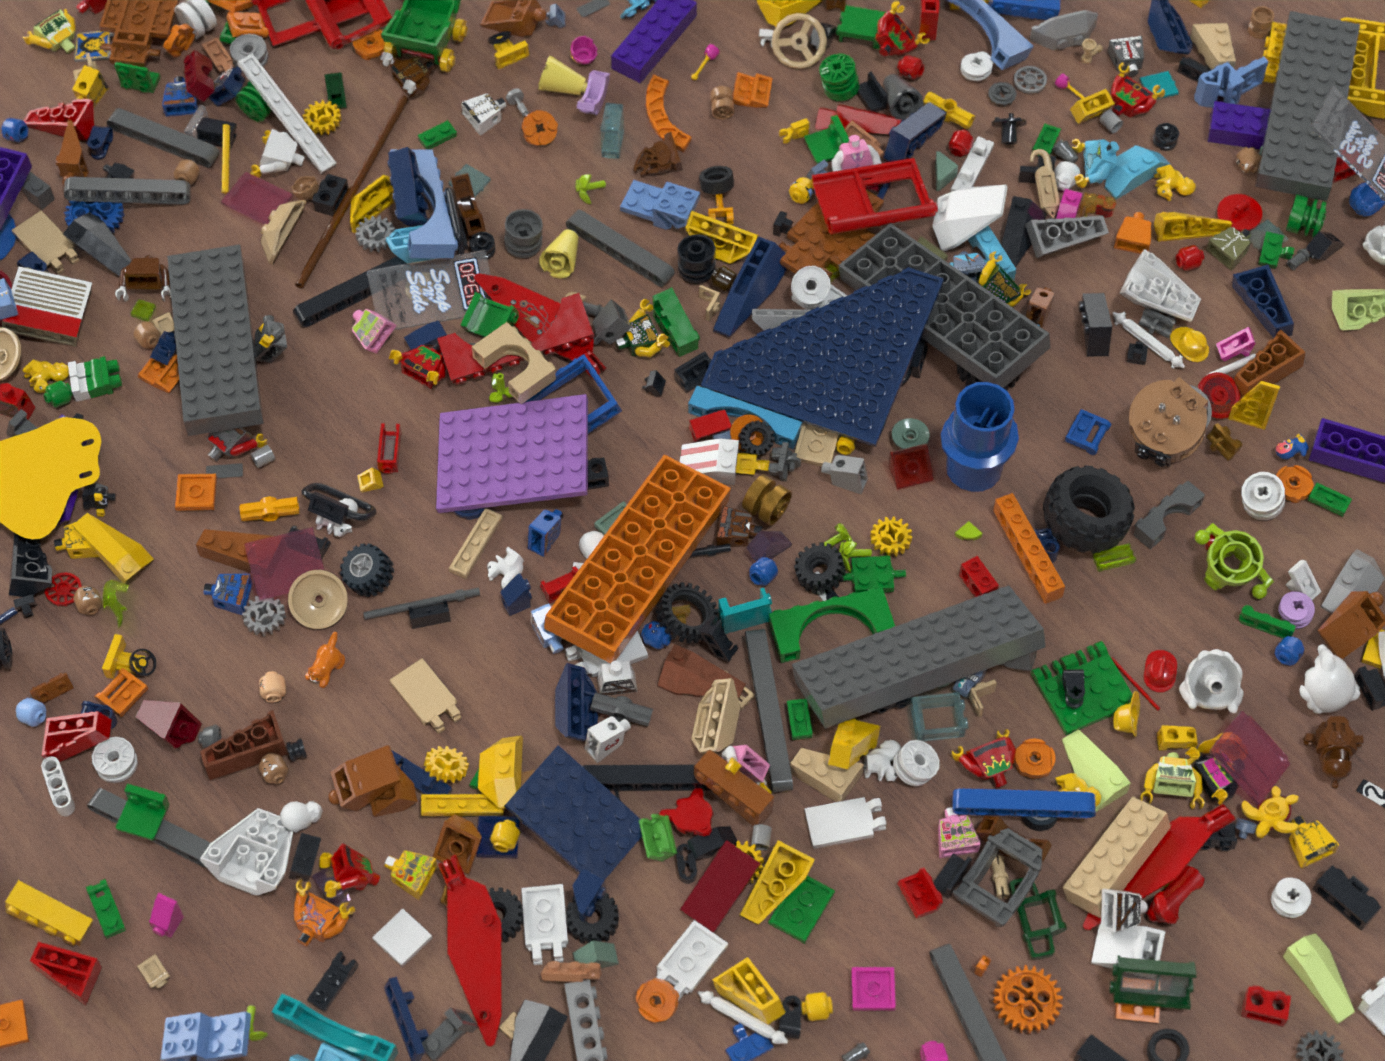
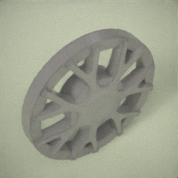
(1030, 79)

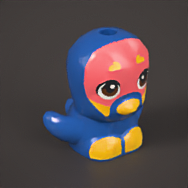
(1289, 447)

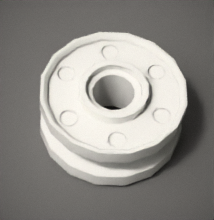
(821, 281)
(916, 763)
(120, 769)

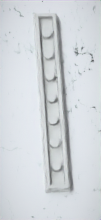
(286, 113)

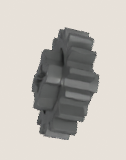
(1321, 1044)

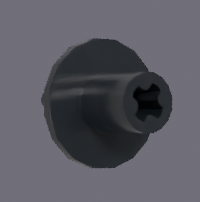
(1008, 128)

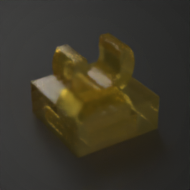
(681, 611)

